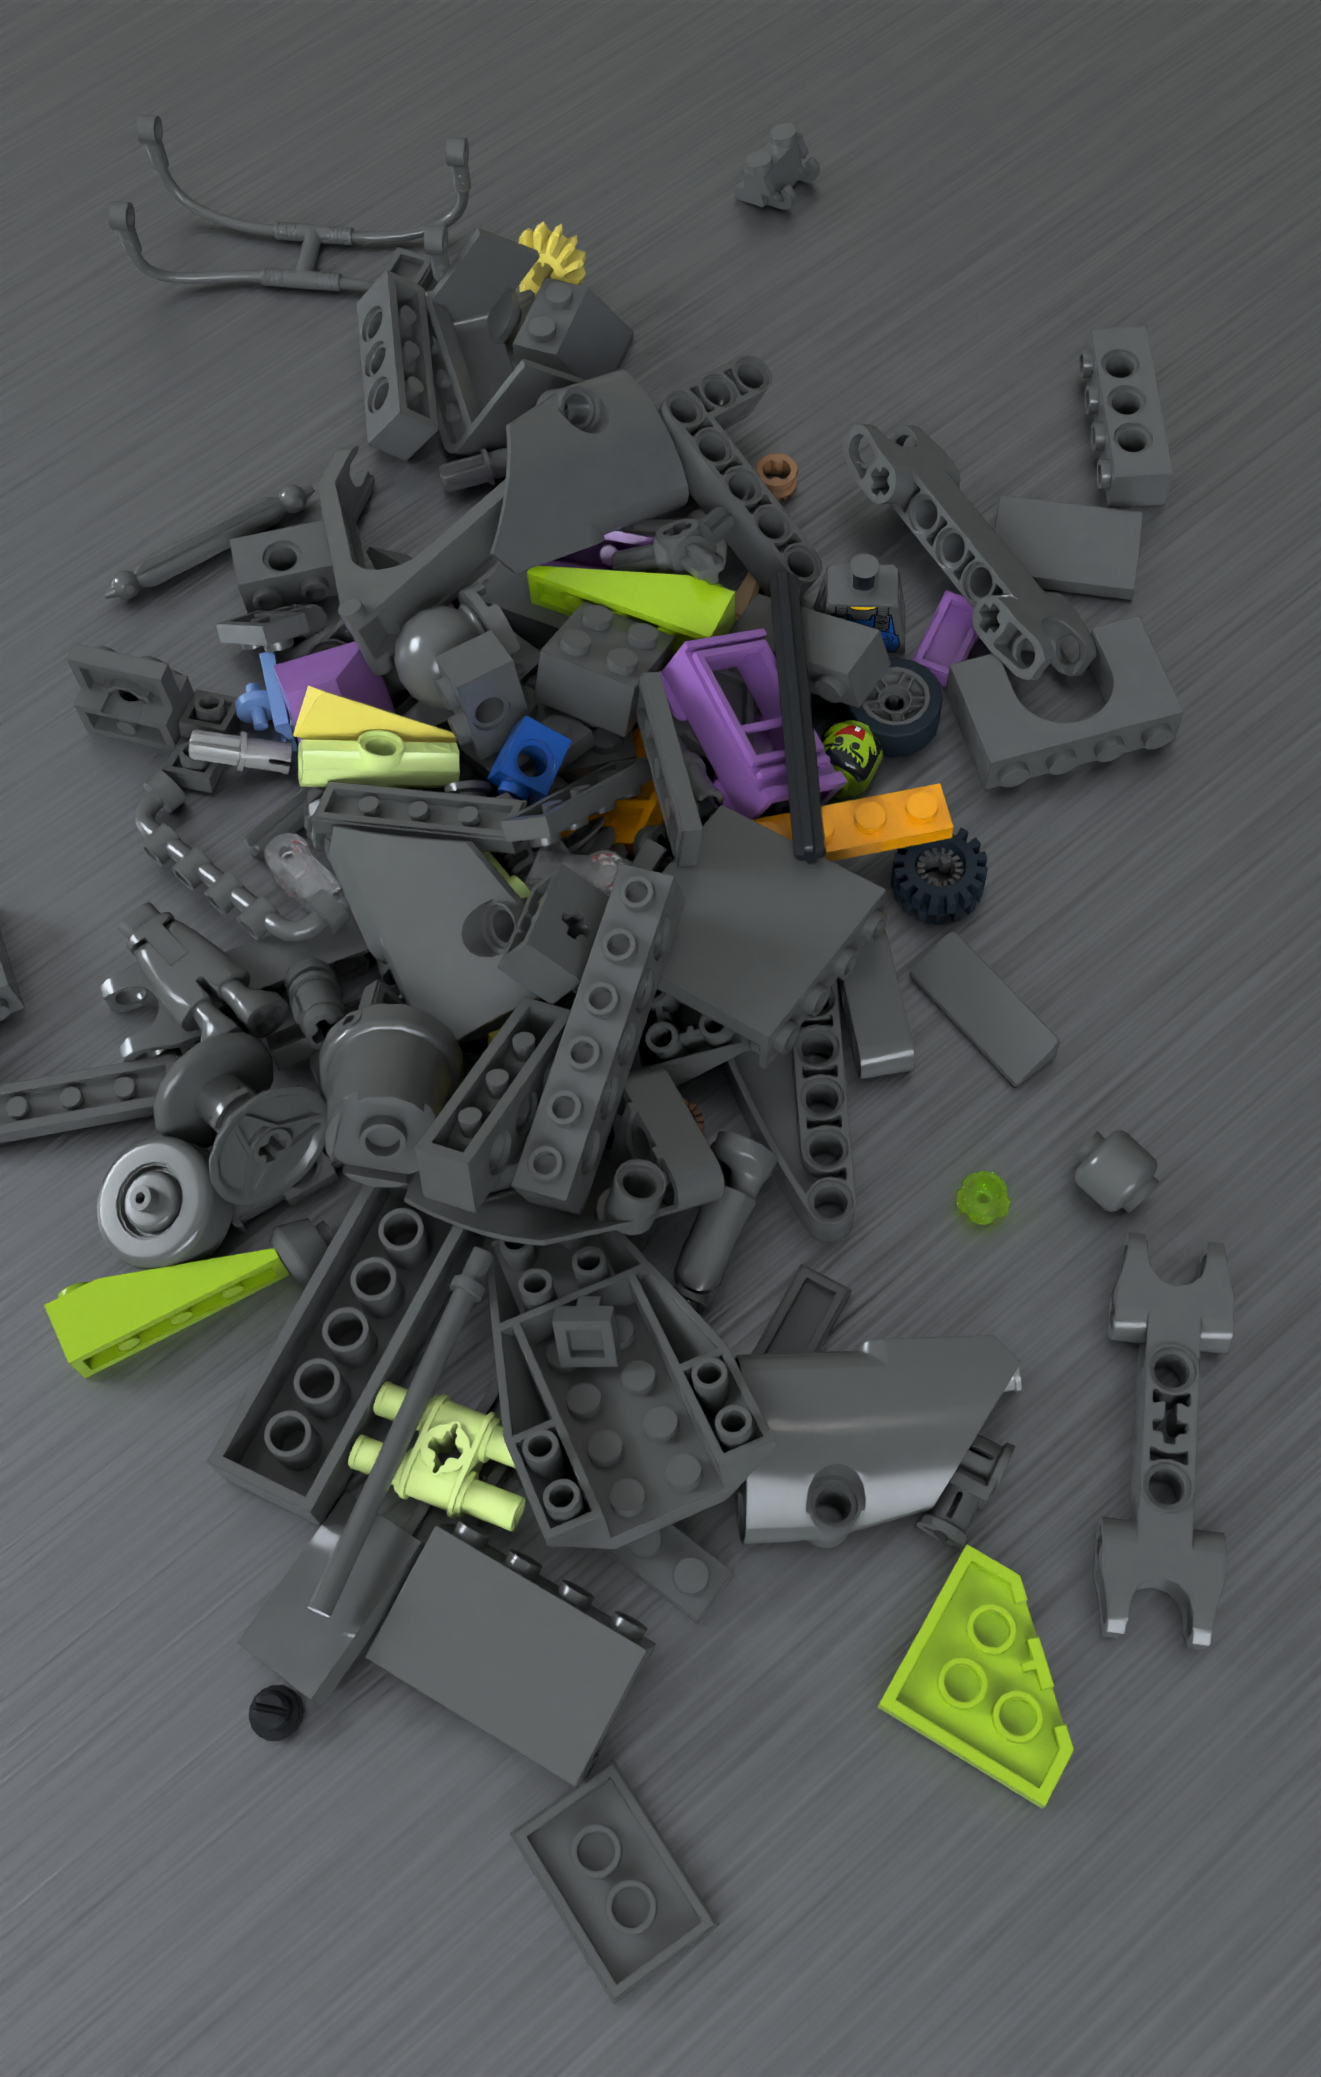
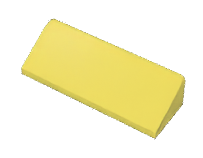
(340, 718)

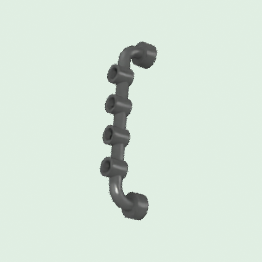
(225, 889)

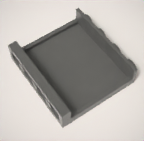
(765, 932)

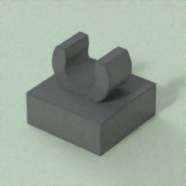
(587, 1334)

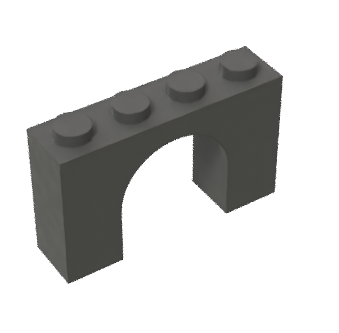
(1017, 745)

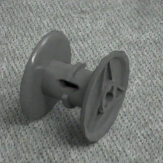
(258, 1133)

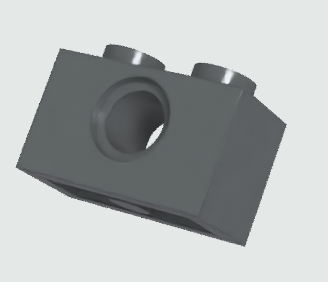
(284, 567)
(482, 691)

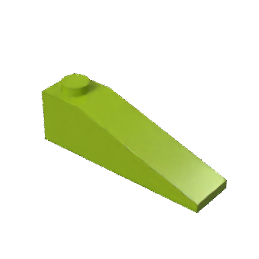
(668, 602)
(131, 1311)

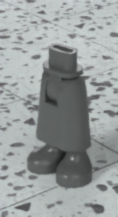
(198, 977)
(720, 1222)

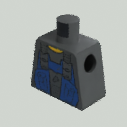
(867, 596)

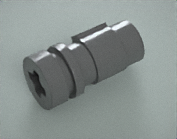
(314, 998)

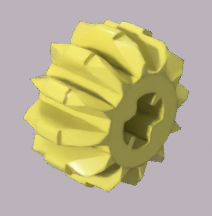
(557, 257)

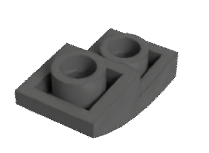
(208, 713)

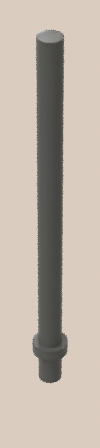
(466, 1290)

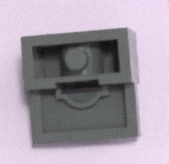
(129, 696)

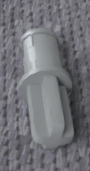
(240, 751)

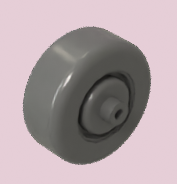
(161, 1205)

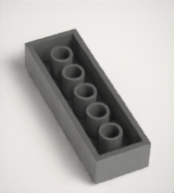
(337, 1349)

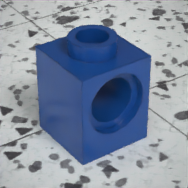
(543, 746)

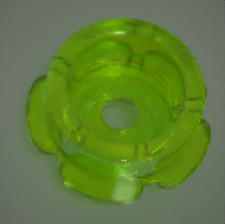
(989, 1185)

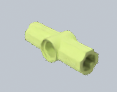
(378, 760)

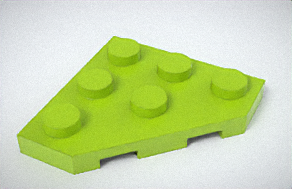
(983, 1681)

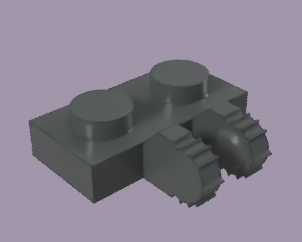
(273, 628)

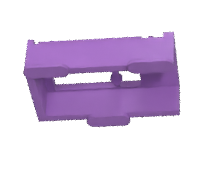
(693, 694)

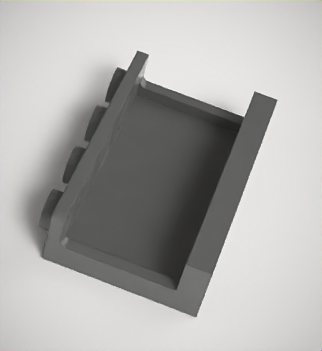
(511, 1649)

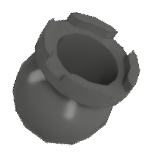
(442, 629)

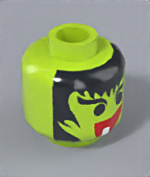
(853, 752)

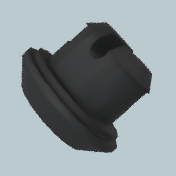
(275, 1713)

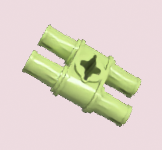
(457, 1483)

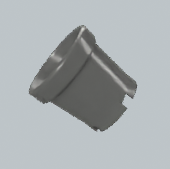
(384, 1086)

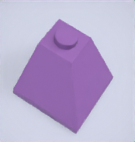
(332, 670)

